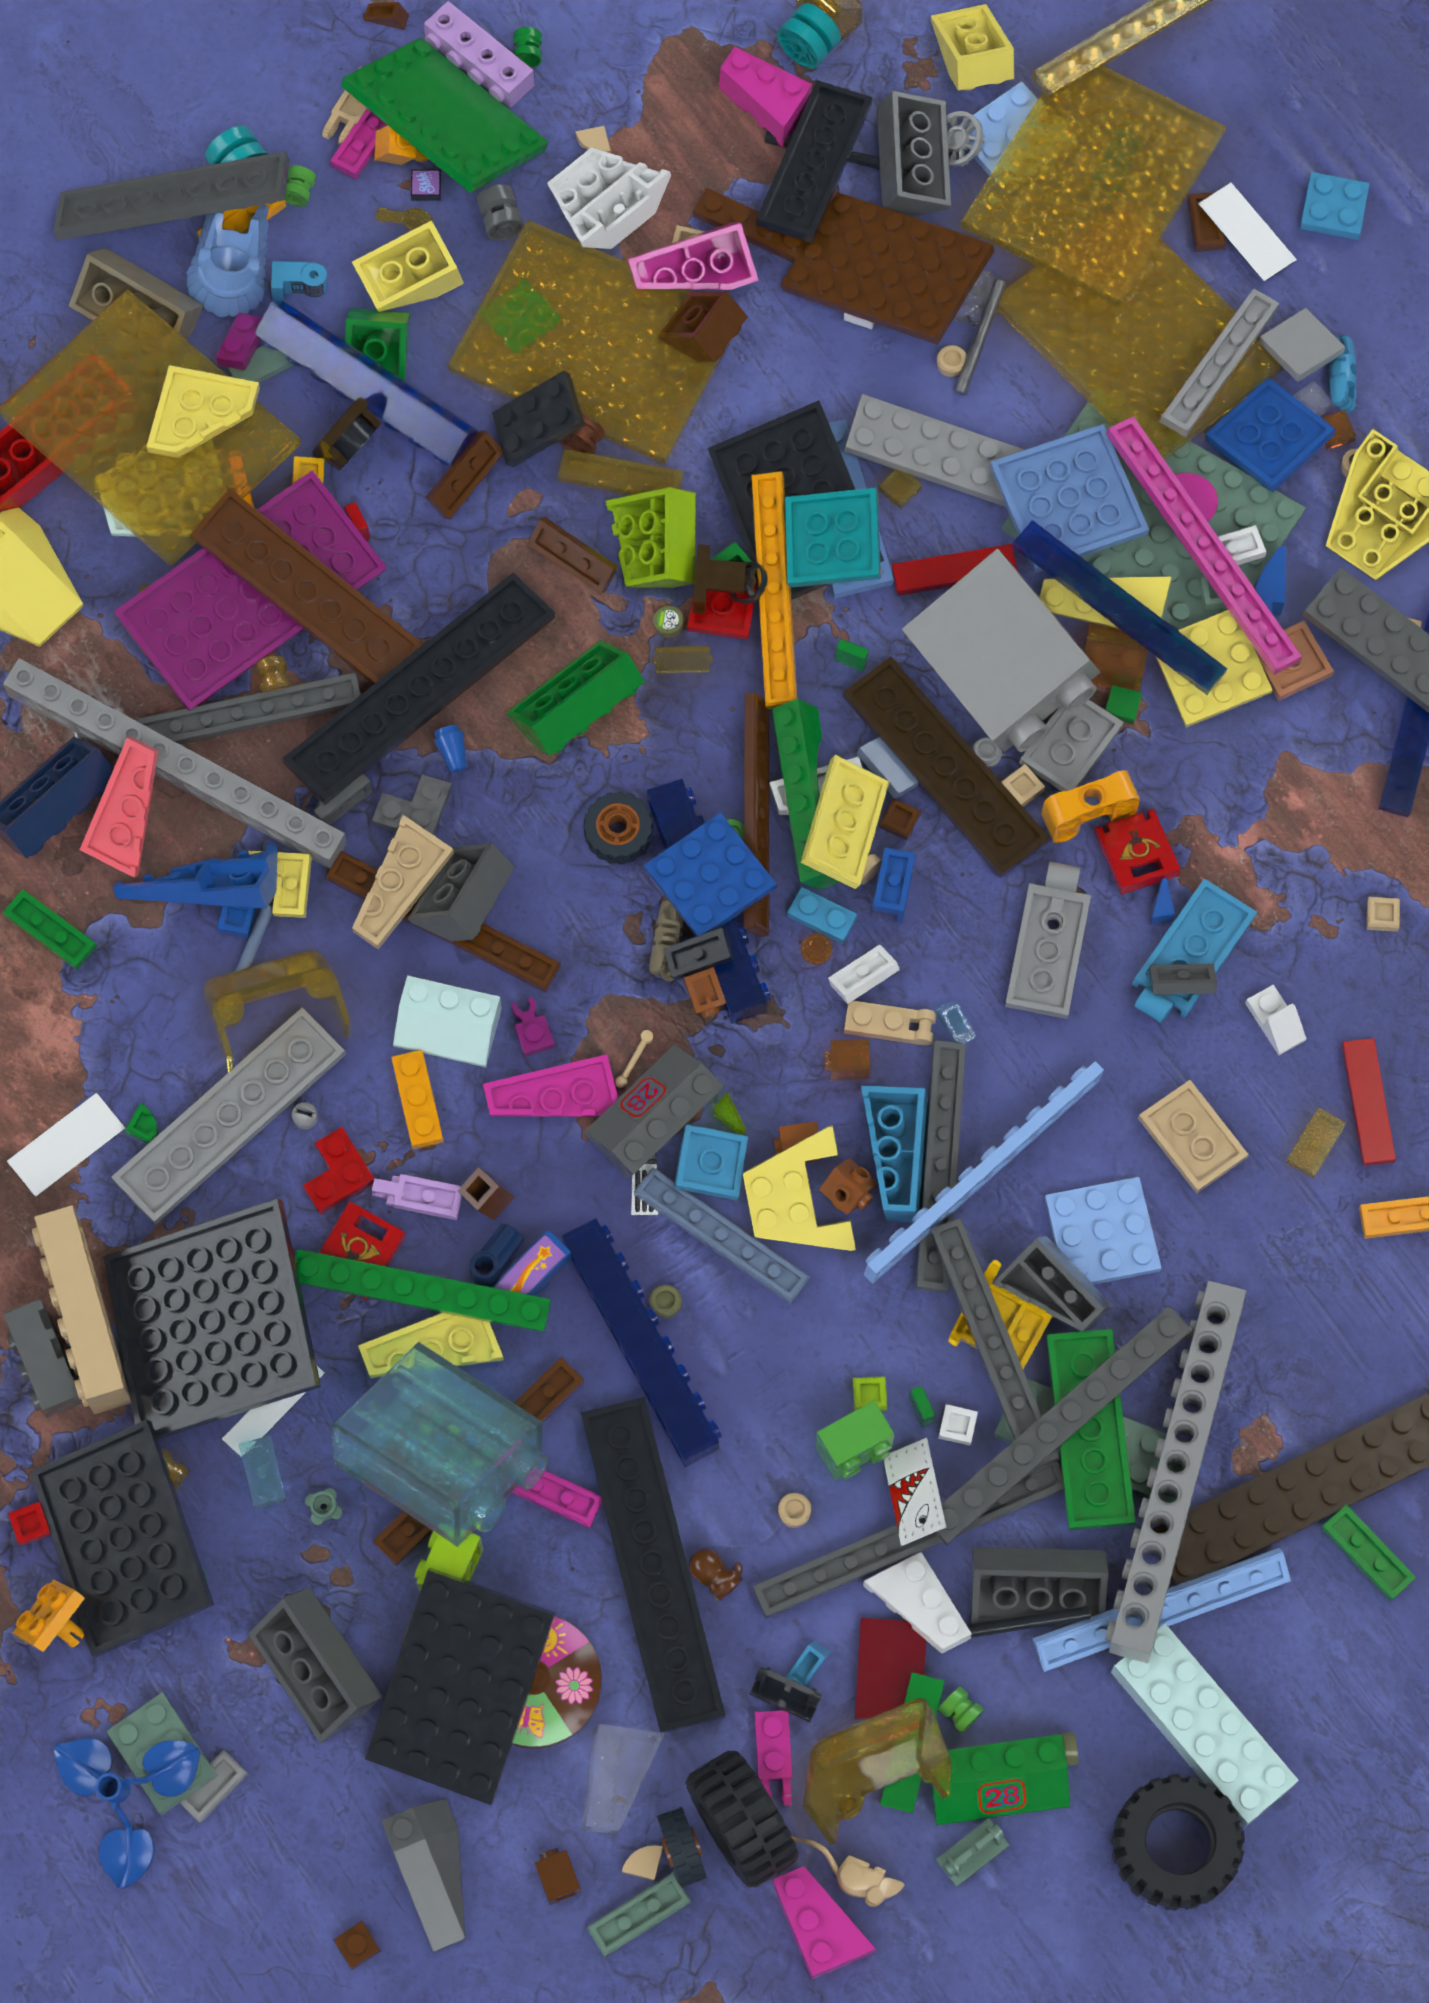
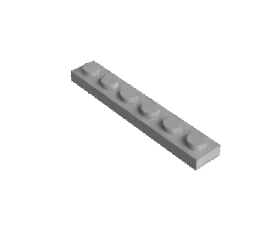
(1219, 362)

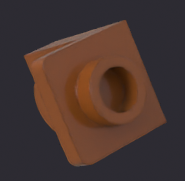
(704, 992)

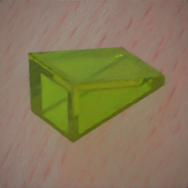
(727, 1114)

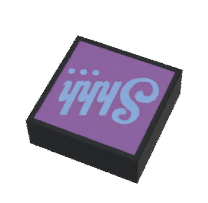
(425, 184)

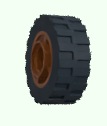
(618, 809)
(681, 1847)

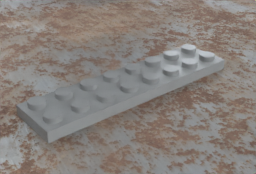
(228, 1116)

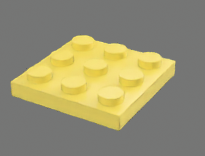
(1241, 684)

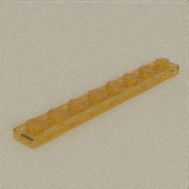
(1111, 43)

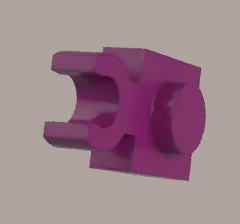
(532, 1032)

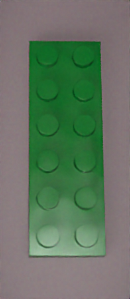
(1095, 1456)

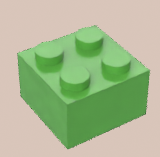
(855, 1441)

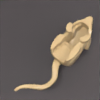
(858, 1879)

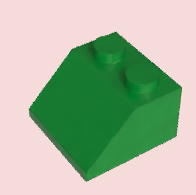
(381, 337)

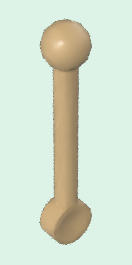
(646, 1038)

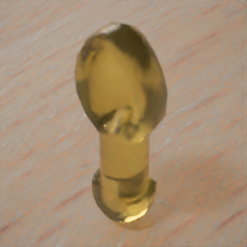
(410, 218)

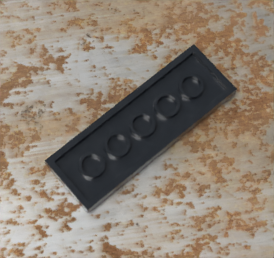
(814, 161)

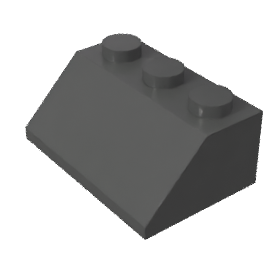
(463, 892)

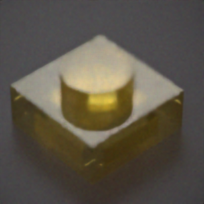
(900, 488)

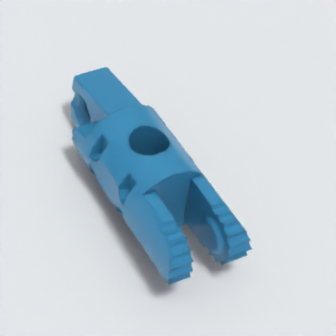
(1343, 377)

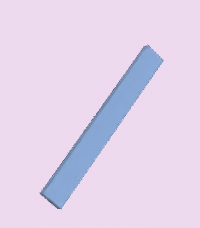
(1180, 1604)

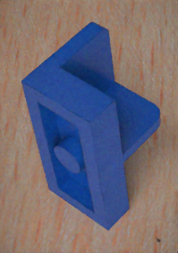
(894, 882)

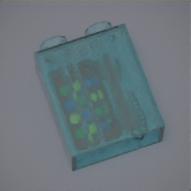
(440, 1445)

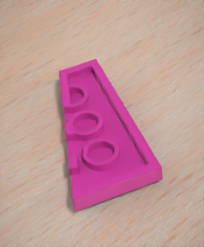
(565, 1090)

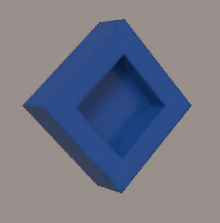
(236, 920)

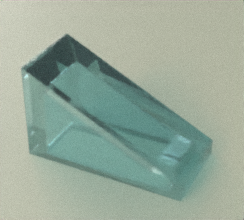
(955, 1022)

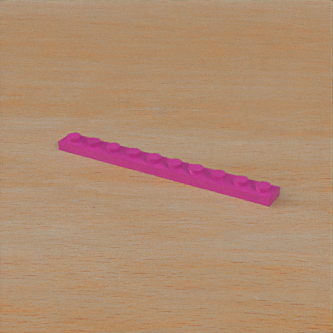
(1204, 545)

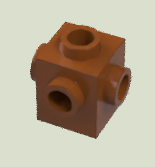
(849, 1187)

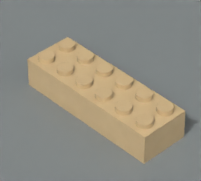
(82, 1309)

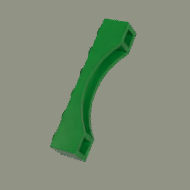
(798, 744)

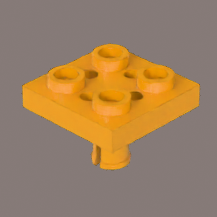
(50, 1617)

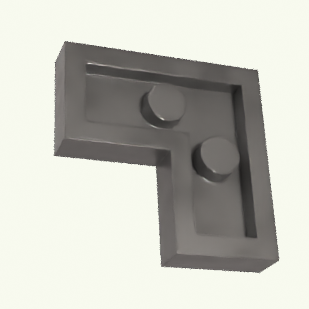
(424, 809)

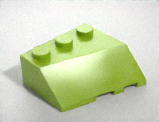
(656, 537)

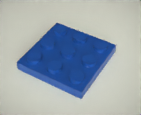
(1270, 434)
(710, 876)

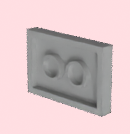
(1072, 745)

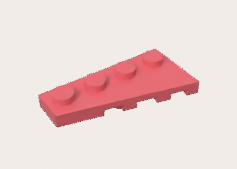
(122, 813)

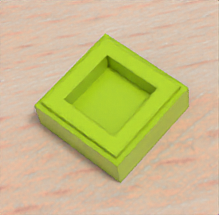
(870, 1389)

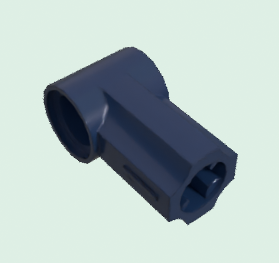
(496, 1254)

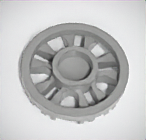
(960, 137)

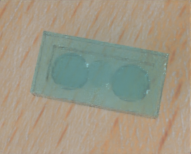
(262, 1472)

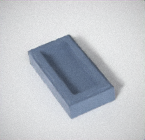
(886, 764)

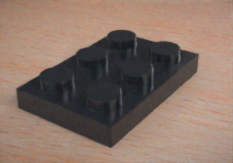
(538, 419)

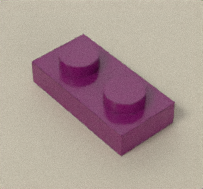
(240, 342)

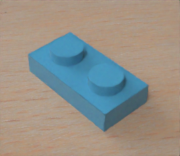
(822, 915)

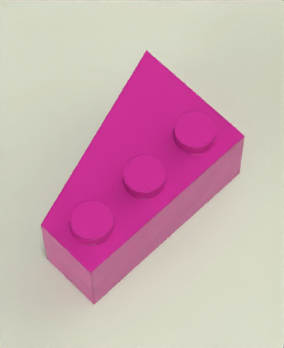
(818, 1924)

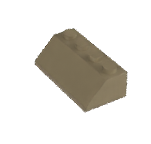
(108, 276)

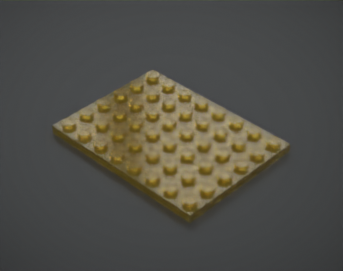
(1094, 181)
(583, 315)
(1138, 353)
(95, 416)

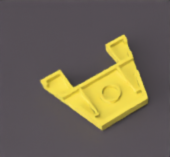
(783, 1201)

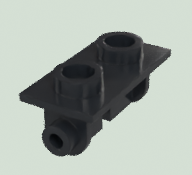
(785, 1694)

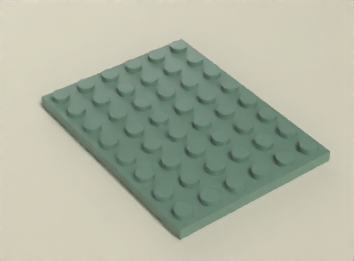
(1241, 505)

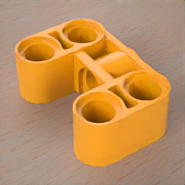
(1068, 810)

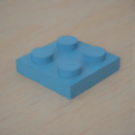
(1334, 206)
(710, 1162)

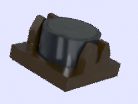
(347, 435)

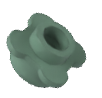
(326, 1497)

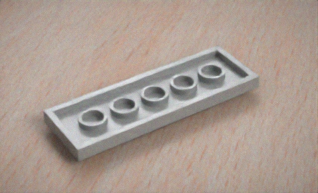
(926, 448)

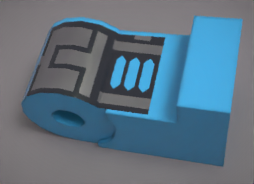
(298, 279)

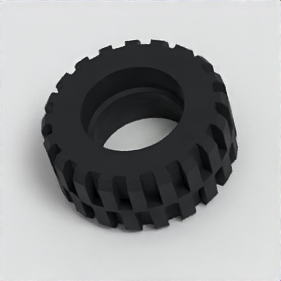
(1210, 1810)
(742, 1818)

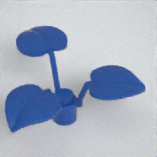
(85, 1771)

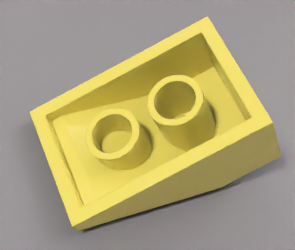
(973, 47)
(408, 269)

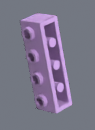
(478, 54)

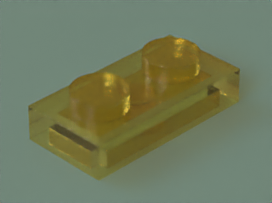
(1315, 1142)

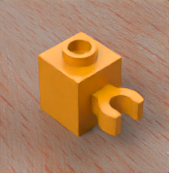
(394, 149)

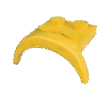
(1022, 1319)

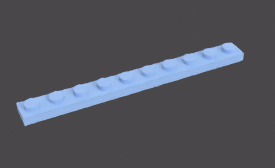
(973, 1179)

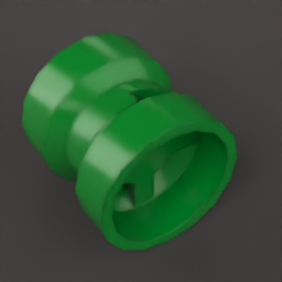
(527, 44)

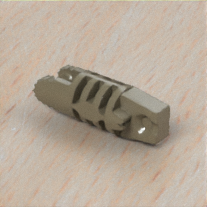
(667, 933)

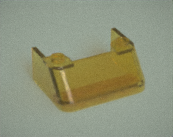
(229, 992)
(872, 1757)

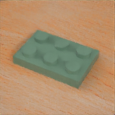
(145, 1728)

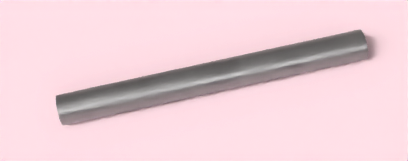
(980, 337)

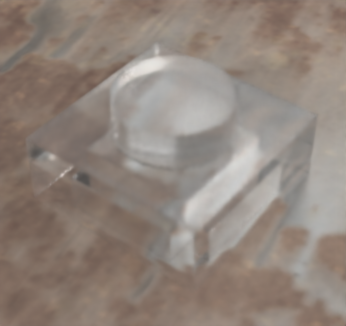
(1314, 398)

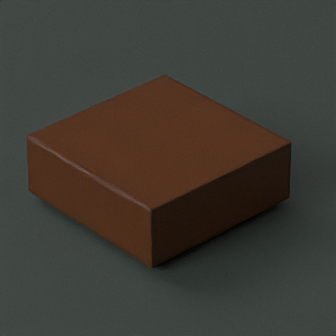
(900, 819)

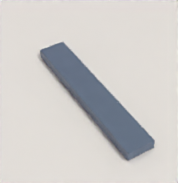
(722, 1236)

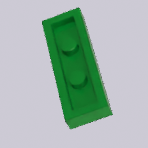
(49, 929)
(1368, 1552)

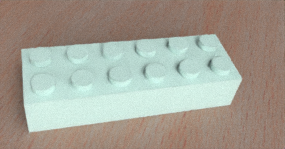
(1205, 1726)

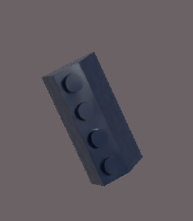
(53, 796)

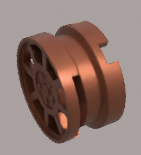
(585, 439)

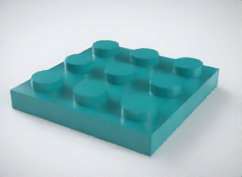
(832, 537)

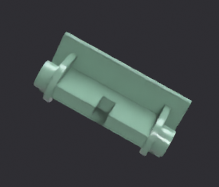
(973, 1852)

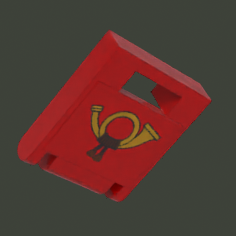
(1135, 843)
(354, 1244)

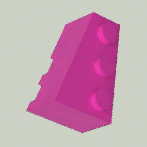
(765, 92)

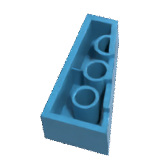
(898, 1141)

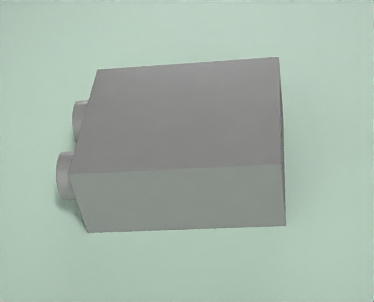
(1003, 653)

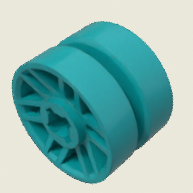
(808, 36)
(234, 145)

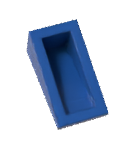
(1164, 907)

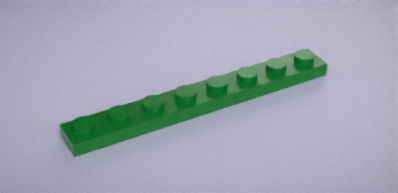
(422, 1291)

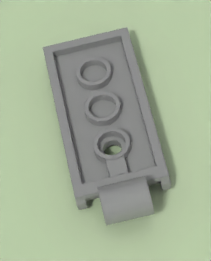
(1044, 956)

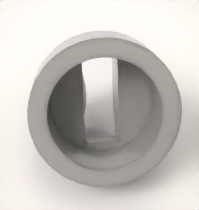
(303, 1121)

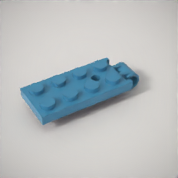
(1199, 935)

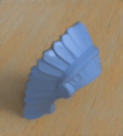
(230, 266)

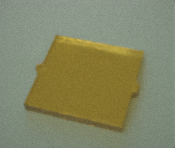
(682, 659)

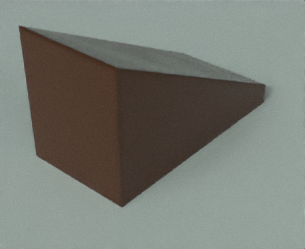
(387, 14)

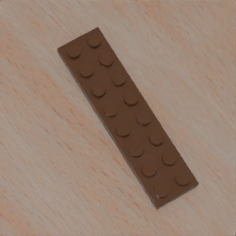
(303, 587)

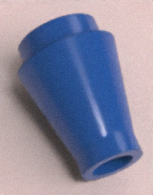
(452, 747)

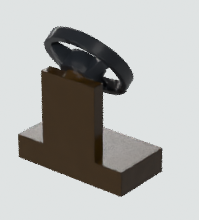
(725, 577)

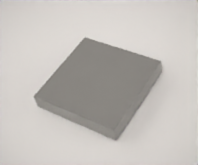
(1301, 344)

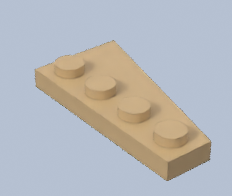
(406, 872)

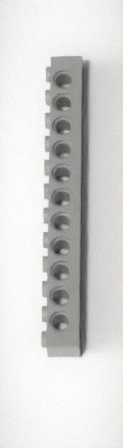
(176, 764)
(1138, 1641)

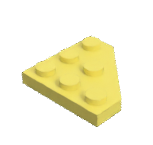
(197, 408)

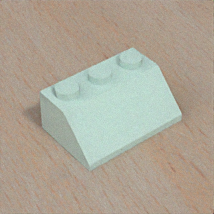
(447, 1021)

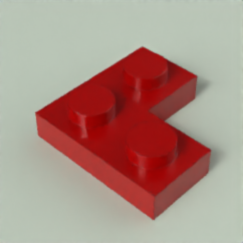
(345, 1175)

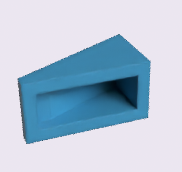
(808, 1663)

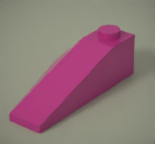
(702, 261)

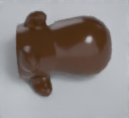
(713, 1573)

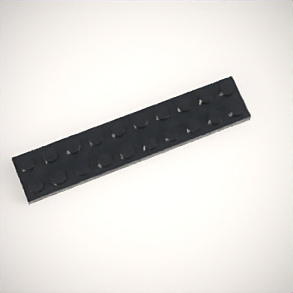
(418, 688)
(653, 1565)

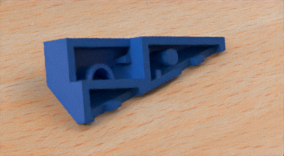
(229, 882)

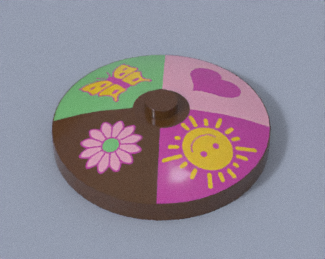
(562, 1691)

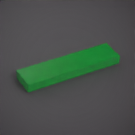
(903, 1793)

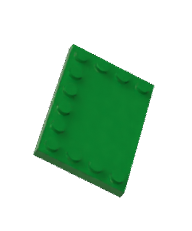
(444, 114)

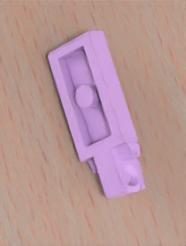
(420, 1195)

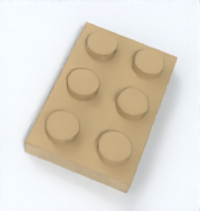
(1193, 1136)

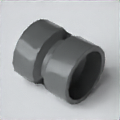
(500, 212)

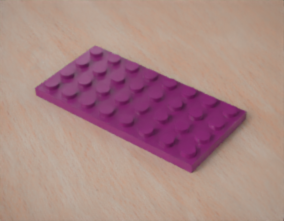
(211, 626)

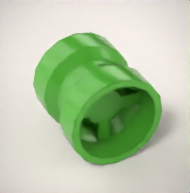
(298, 185)
(961, 1709)

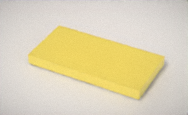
(845, 822)

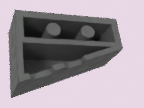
(1055, 1285)
(42, 1358)

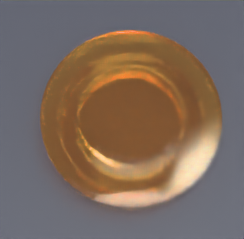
(816, 949)

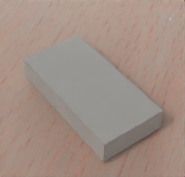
(208, 1797)

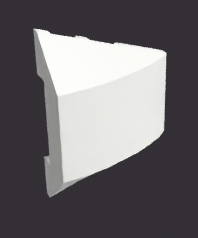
(607, 197)

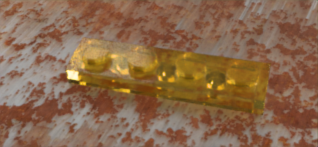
(615, 474)

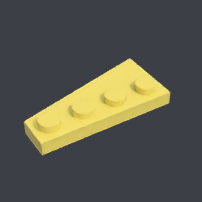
(1062, 602)
(451, 1336)

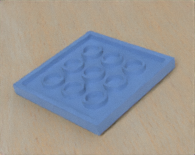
(1072, 491)

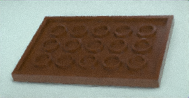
(888, 268)

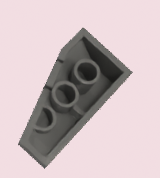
(429, 1860)

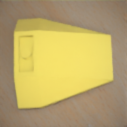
(1381, 508)
(33, 583)

